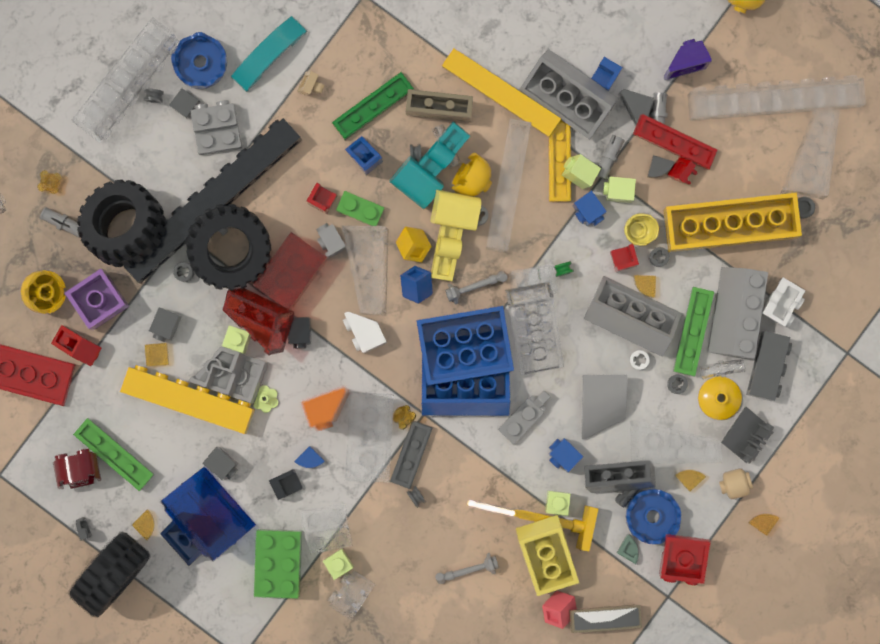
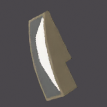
(605, 618)

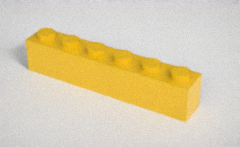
(187, 400)

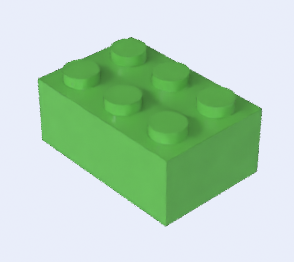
(278, 563)

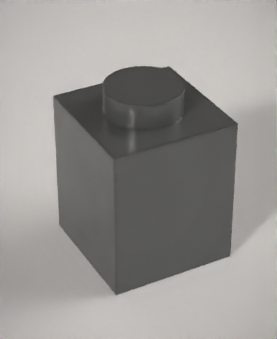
(164, 324)
(221, 464)

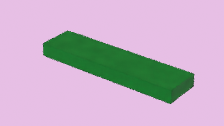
(372, 106)

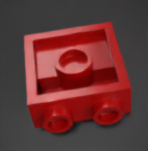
(684, 559)

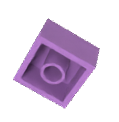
(96, 299)

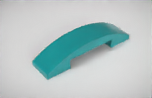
(268, 52)

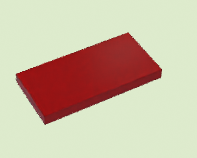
(35, 375)

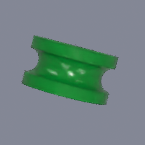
(563, 269)

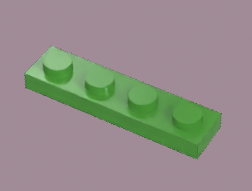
(693, 331)
(113, 454)

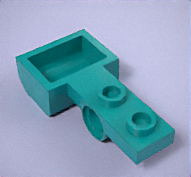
(419, 178)

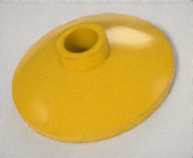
(708, 398)

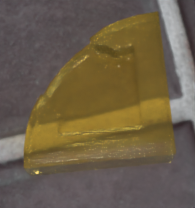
(646, 285)
(689, 478)
(764, 522)
(145, 524)

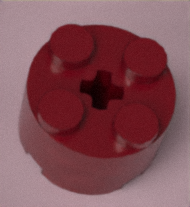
(76, 469)

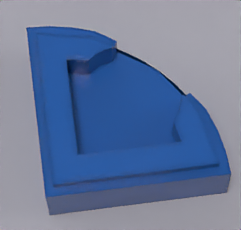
(309, 459)

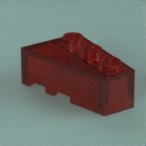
(261, 318)

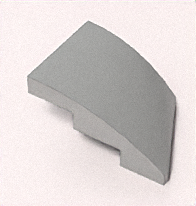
(232, 375)
(602, 402)

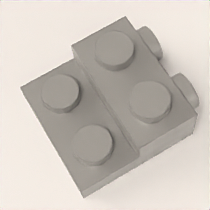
(216, 127)

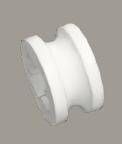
(636, 354)

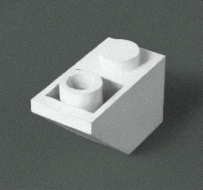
(366, 332)

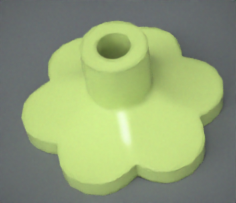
(271, 400)

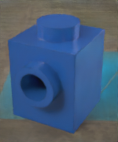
(589, 209)
(564, 455)

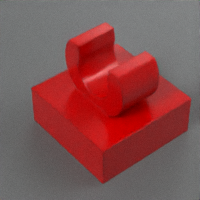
(681, 170)

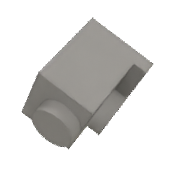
(330, 240)

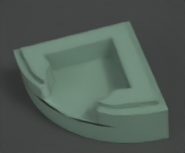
(629, 549)

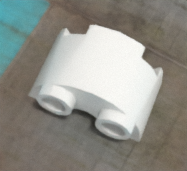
(783, 302)

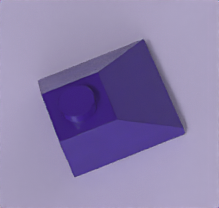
(689, 59)

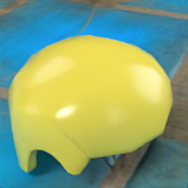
(641, 229)

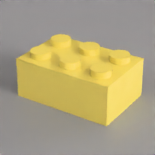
(547, 555)

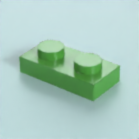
(360, 209)

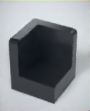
(285, 484)

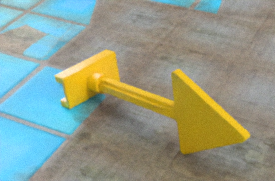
(584, 527)

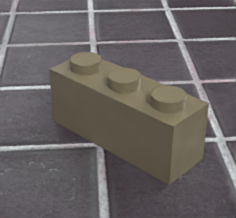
(439, 105)

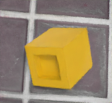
(413, 244)

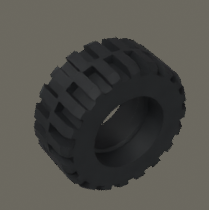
(104, 206)
(228, 276)
(109, 574)

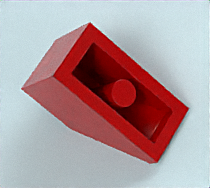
(76, 346)

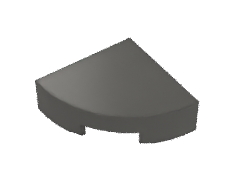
(659, 167)
(83, 529)

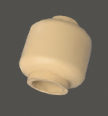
(736, 483)

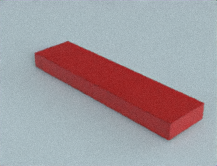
(675, 141)

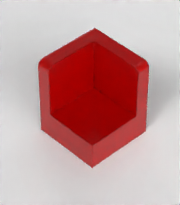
(321, 198)
(624, 258)

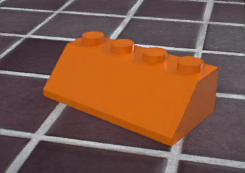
(325, 408)

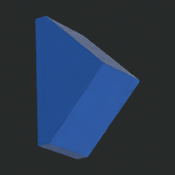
(364, 155)

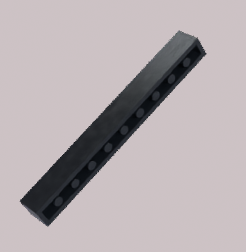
(223, 190)

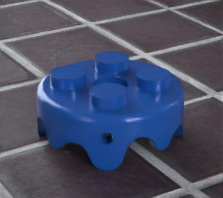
(195, 46)
(668, 512)

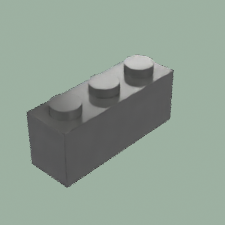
(769, 366)
(620, 476)

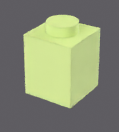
(580, 171)
(619, 189)
(236, 339)
(557, 503)
(338, 564)

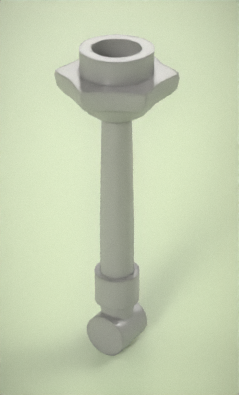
(453, 292)
(490, 564)

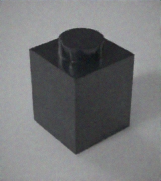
(300, 332)

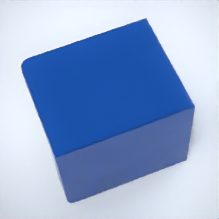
(606, 73)
(416, 284)

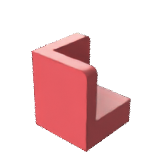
(557, 609)

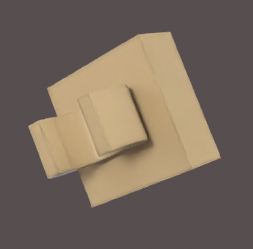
(309, 84)

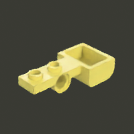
(453, 215)

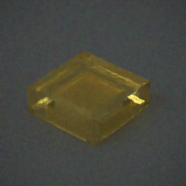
(156, 354)

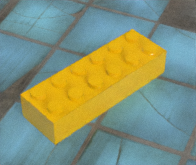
(732, 222)

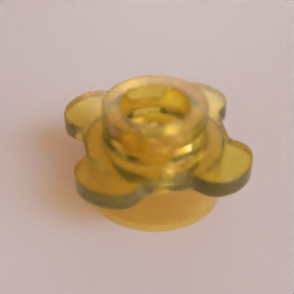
(45, 177)
(403, 416)

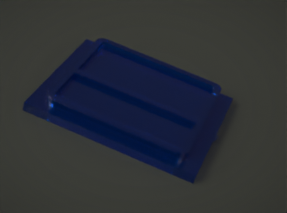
(207, 514)

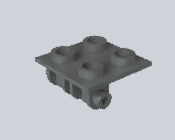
(747, 435)

